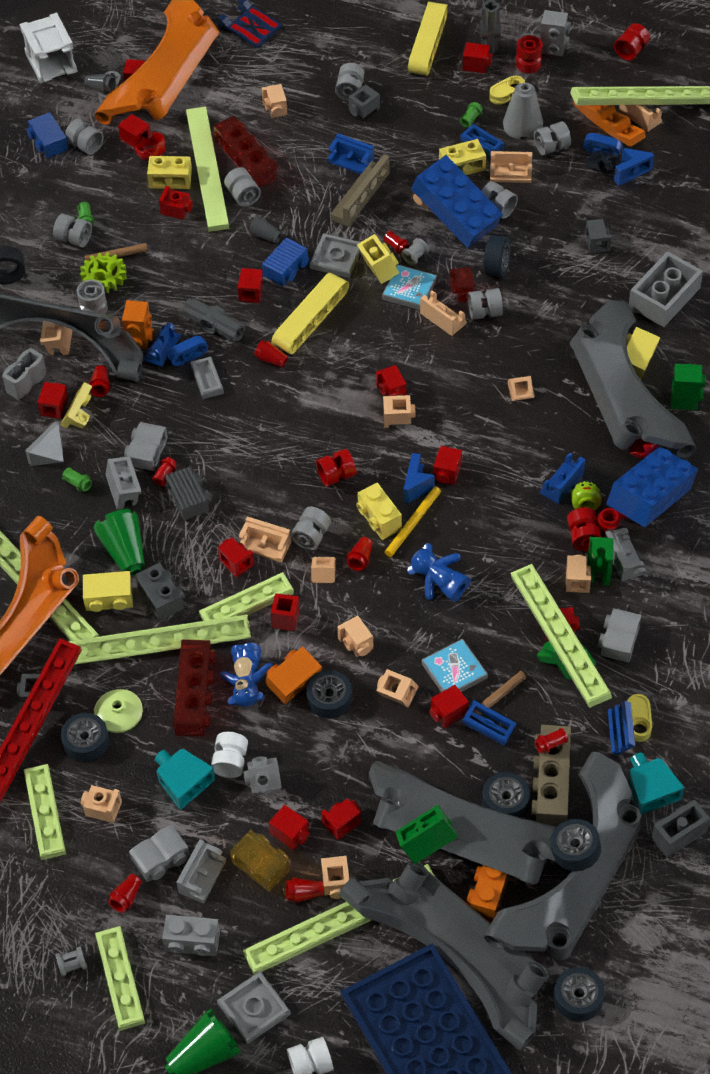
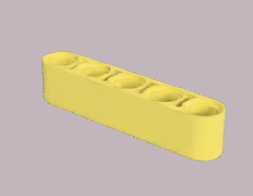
(428, 38)
(310, 313)

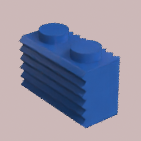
(47, 135)
(285, 262)

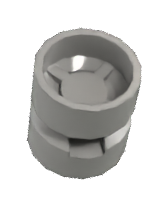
(349, 80)
(84, 136)
(552, 138)
(242, 187)
(502, 199)
(71, 230)
(92, 296)
(492, 300)
(310, 528)

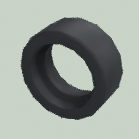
(15, 273)

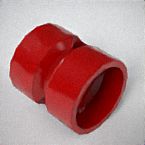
(632, 41)
(529, 54)
(328, 467)
(583, 525)

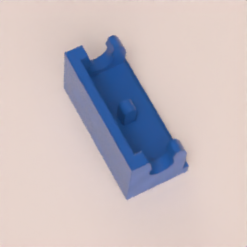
(350, 153)
(563, 479)

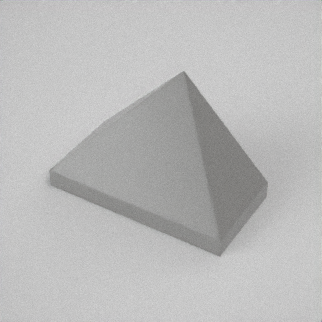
(46, 448)

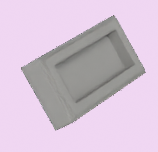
(207, 377)

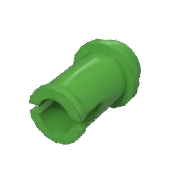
(474, 111)
(85, 212)
(81, 482)

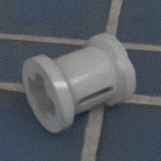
(415, 251)
(71, 961)

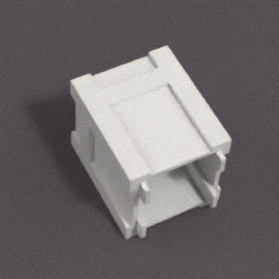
(48, 48)

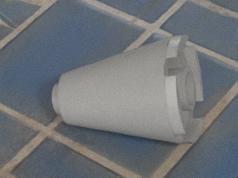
(523, 113)

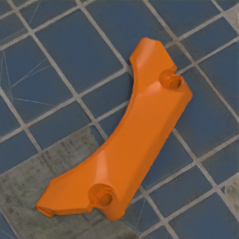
(168, 68)
(38, 589)

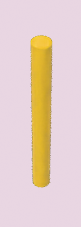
(412, 522)

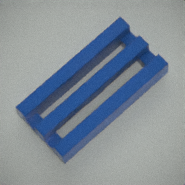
(484, 136)
(621, 726)
(483, 729)

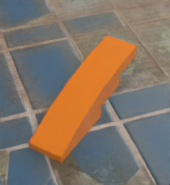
(613, 123)

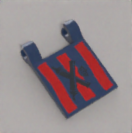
(252, 25)

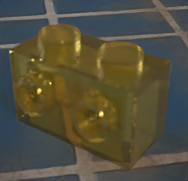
(260, 860)

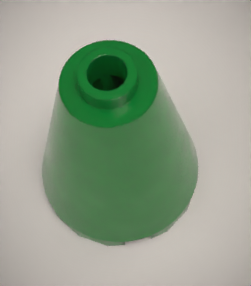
(122, 539)
(202, 1047)

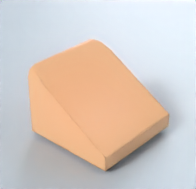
(521, 388)
(323, 569)

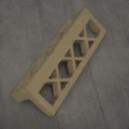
(361, 192)

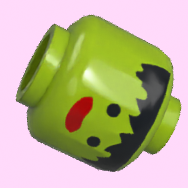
(586, 494)

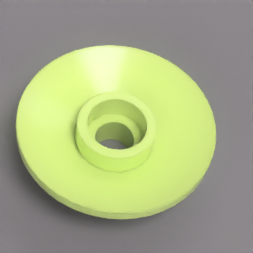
(123, 718)

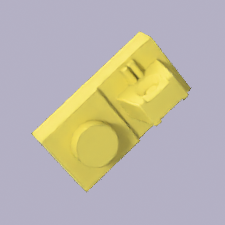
(75, 415)

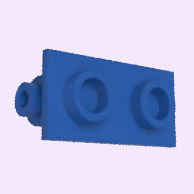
(161, 345)

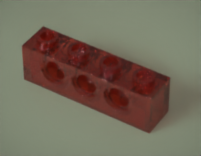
(245, 150)
(192, 654)

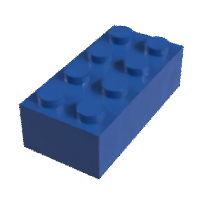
(456, 201)
(652, 486)

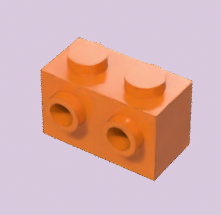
(138, 322)
(292, 674)
(488, 891)

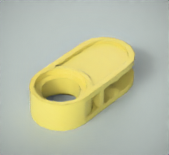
(502, 91)
(641, 715)

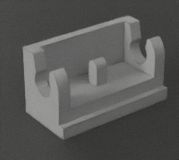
(122, 481)
(624, 555)
(201, 871)

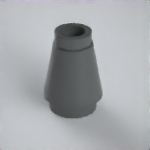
(101, 82)
(263, 229)

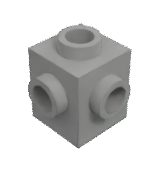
(262, 775)

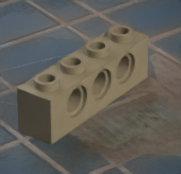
(552, 810)

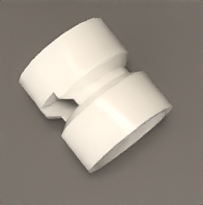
(229, 754)
(310, 1058)

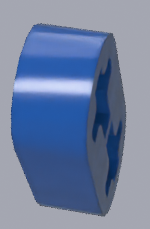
(602, 143)
(187, 350)

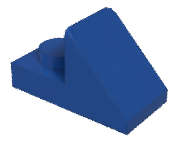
(633, 165)
(417, 482)

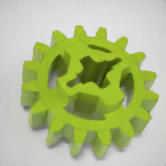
(104, 269)

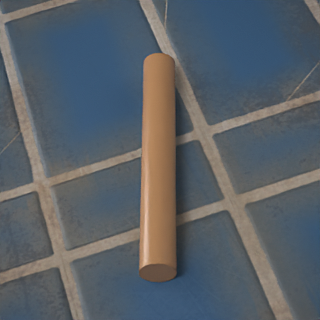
(122, 251)
(502, 691)

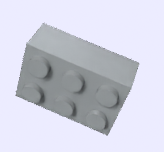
(665, 289)

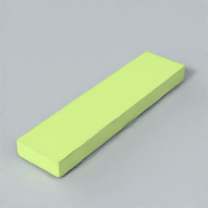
(249, 600)
(44, 812)
(120, 978)

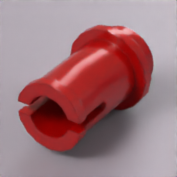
(396, 242)
(166, 467)
(550, 741)

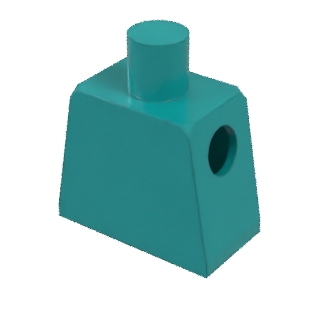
(183, 776)
(652, 784)

